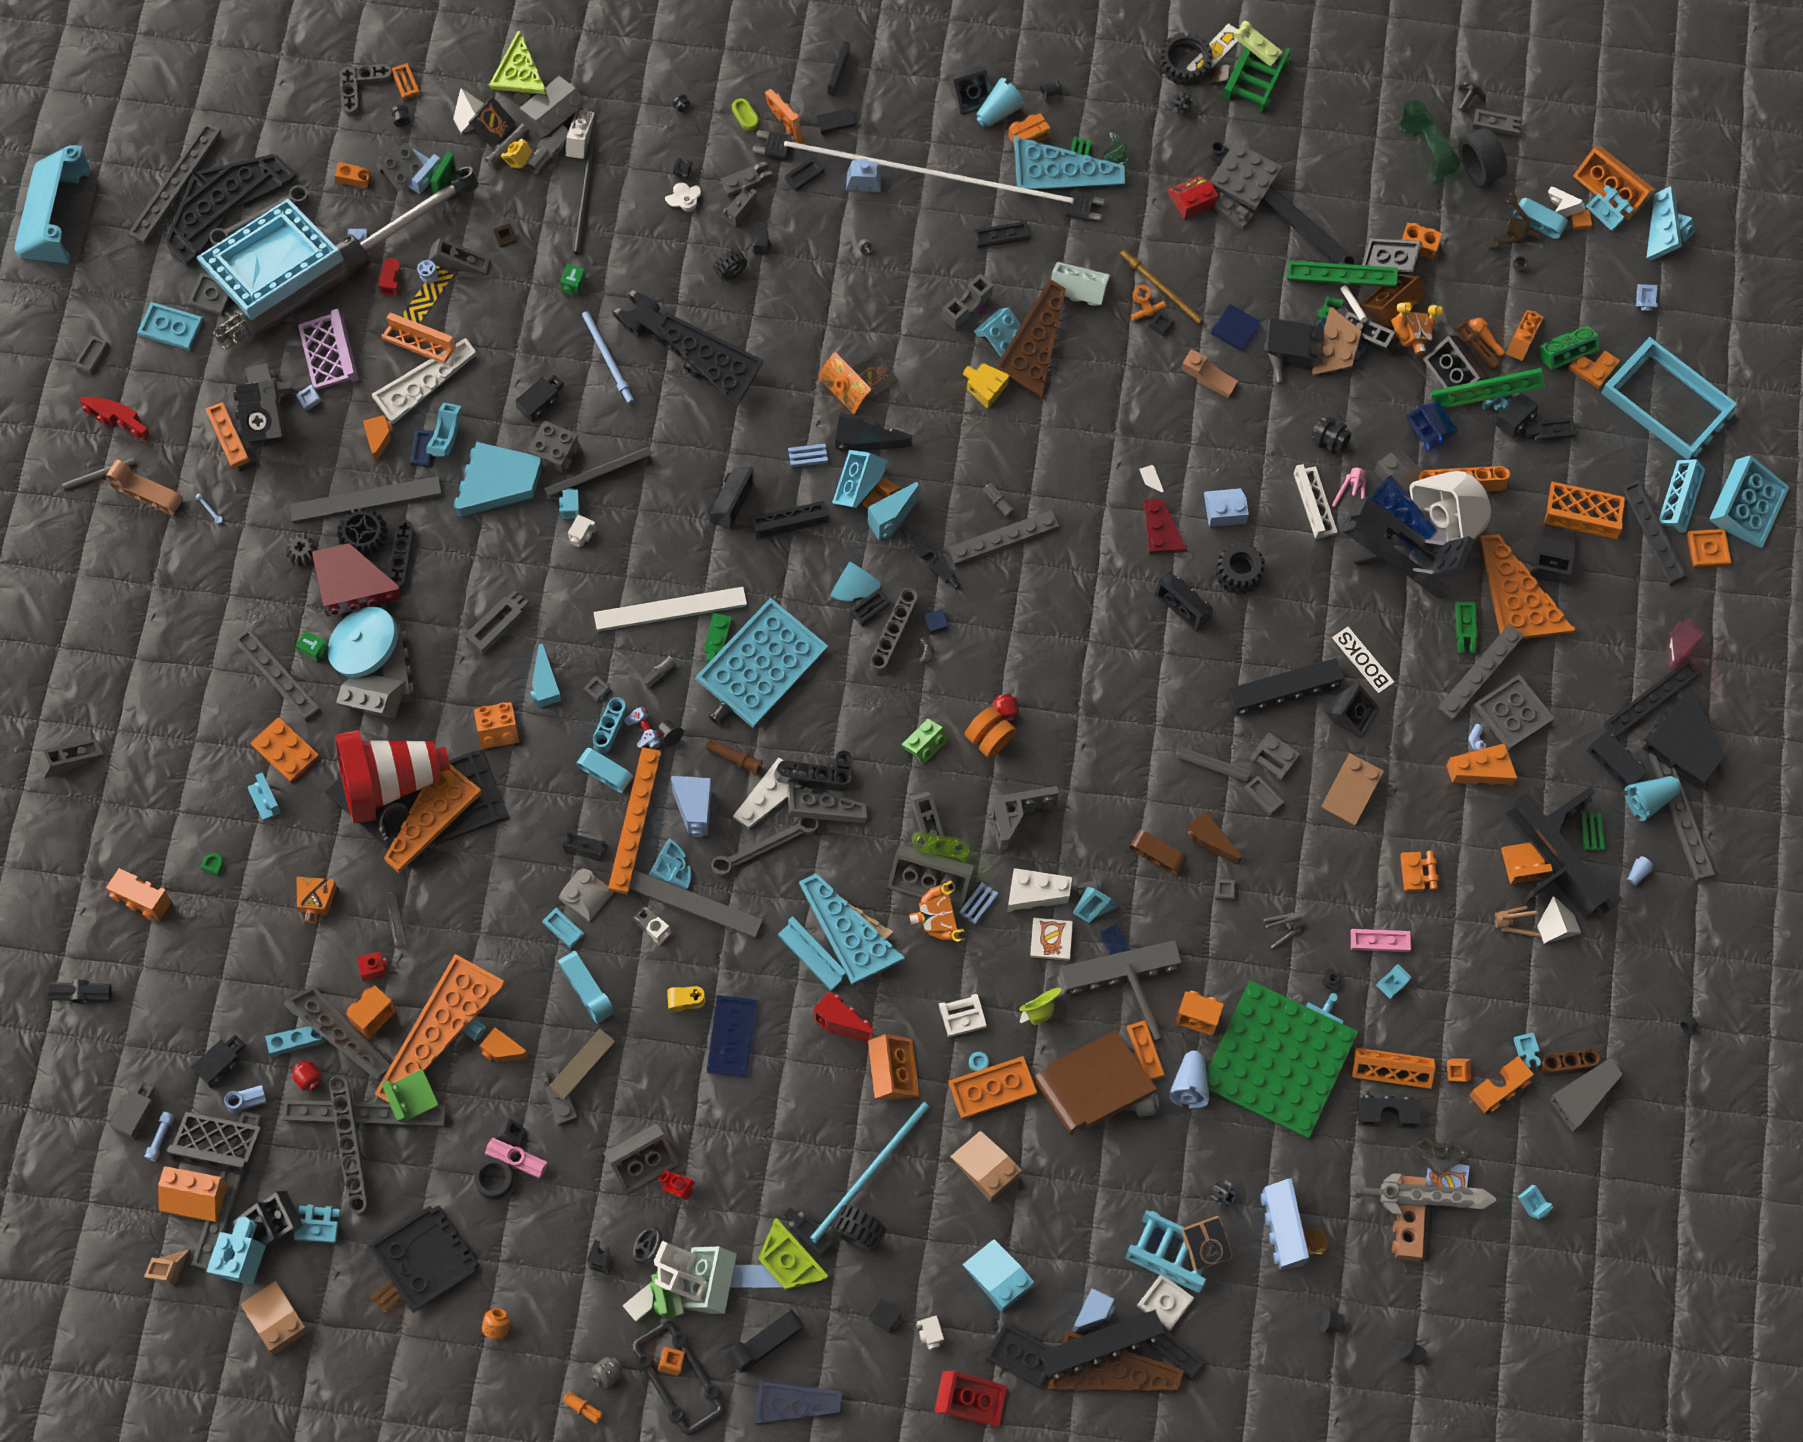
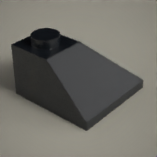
(1352, 710)

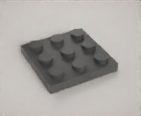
(1245, 176)
(1513, 712)

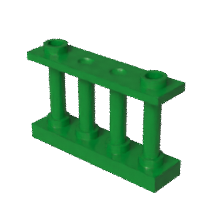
(1239, 74)

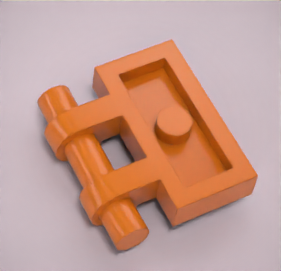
(1412, 871)

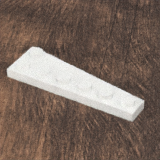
(411, 388)

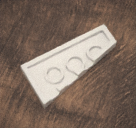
(764, 798)

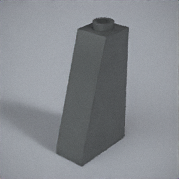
(1582, 1095)

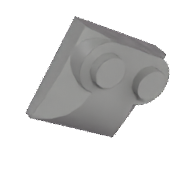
(585, 894)

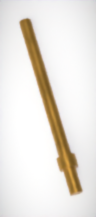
(1136, 264)

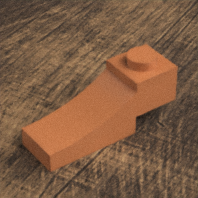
(1208, 374)

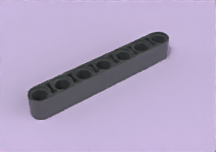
(348, 1155)

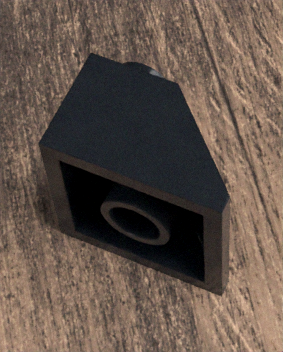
(970, 88)

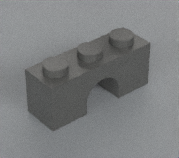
(976, 295)

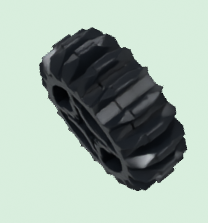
(375, 537)

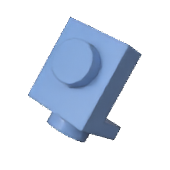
(1646, 296)

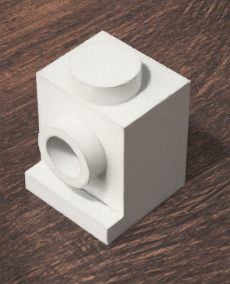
(581, 531)
(930, 1332)

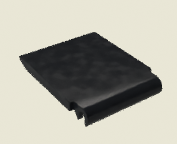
(482, 811)

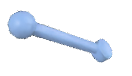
(218, 519)

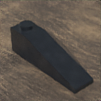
(861, 436)

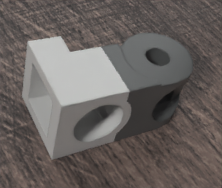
(652, 925)

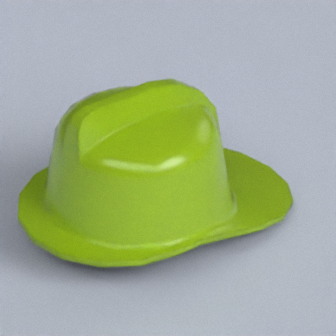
(1042, 1007)

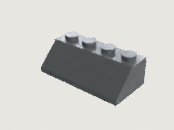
(920, 871)

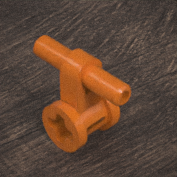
(1148, 310)

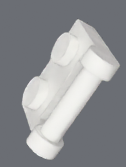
(963, 1021)

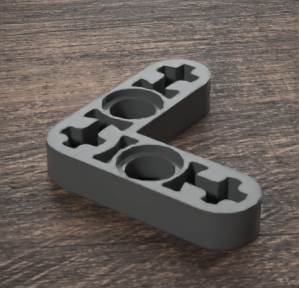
(356, 79)

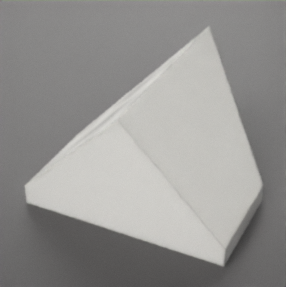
(465, 110)
(1557, 922)

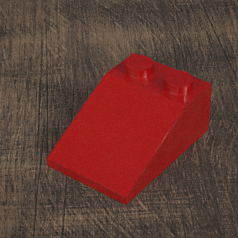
(970, 1398)

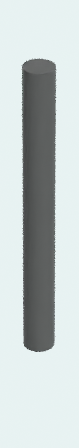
(92, 476)
(1142, 1001)

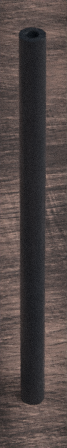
(584, 198)

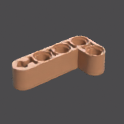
(125, 481)

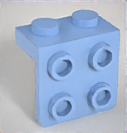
(424, 176)

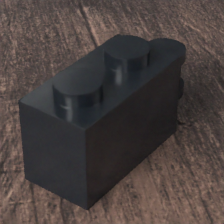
(539, 397)
(218, 1061)

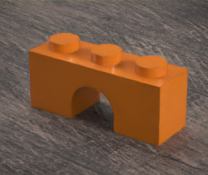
(1489, 1096)

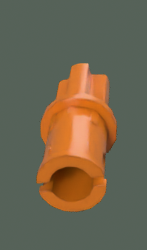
(582, 1407)

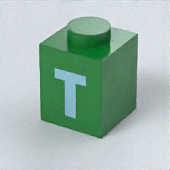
(572, 279)
(312, 646)

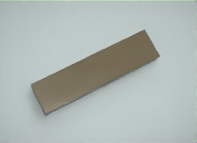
(581, 1064)

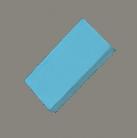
(563, 928)

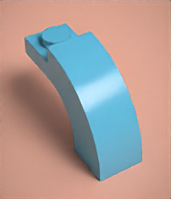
(445, 431)

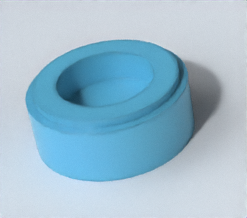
(978, 1061)

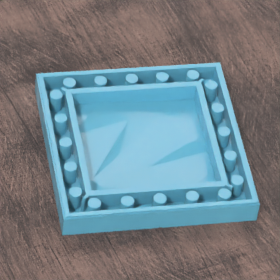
(270, 259)

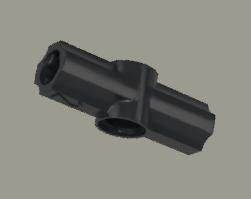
(79, 991)

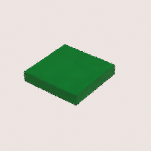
(445, 172)

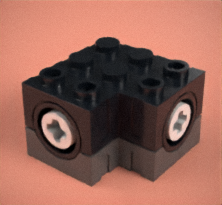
(259, 411)

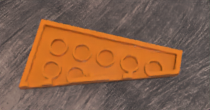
(430, 814)

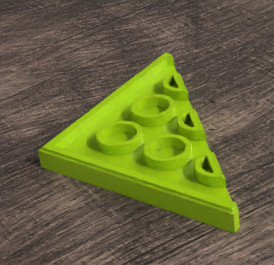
(518, 70)

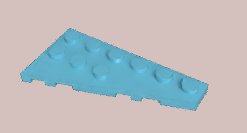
(1053, 167)

